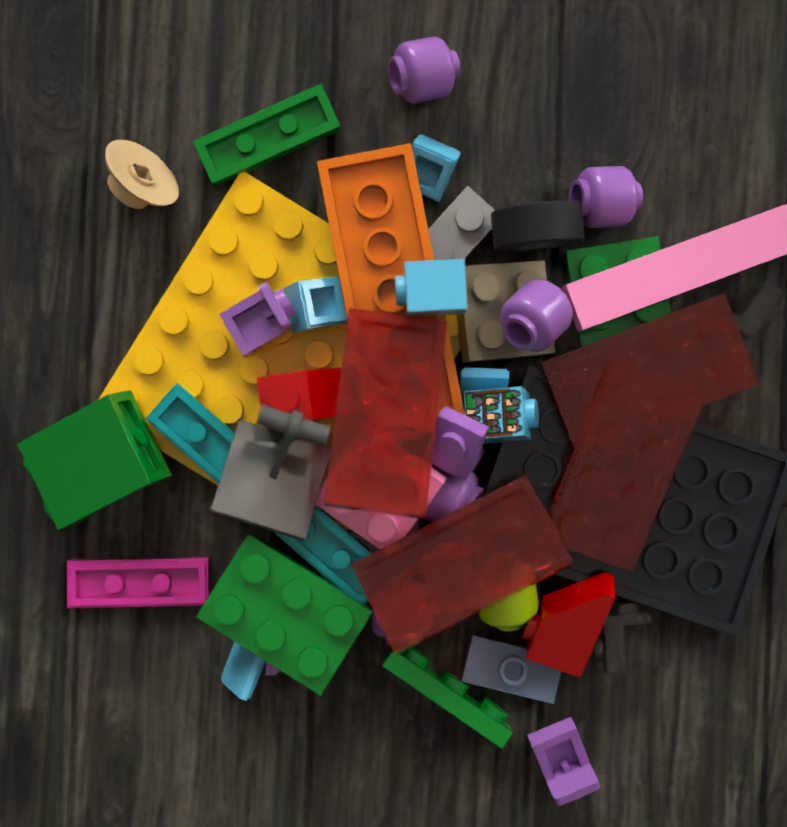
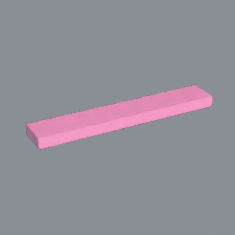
(678, 268)

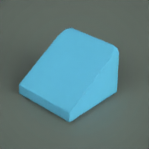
(433, 165)
(317, 304)
(482, 379)
(242, 671)

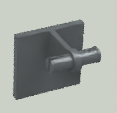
(272, 474)

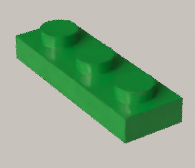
(267, 135)
(450, 694)

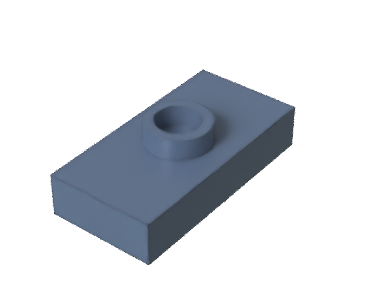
(505, 668)

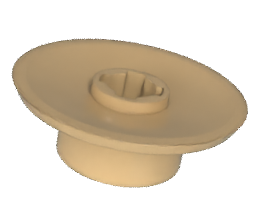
(139, 176)

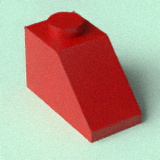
(305, 391)
(569, 624)

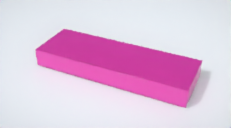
(138, 582)

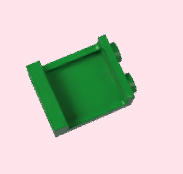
(93, 459)

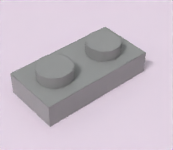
(461, 227)

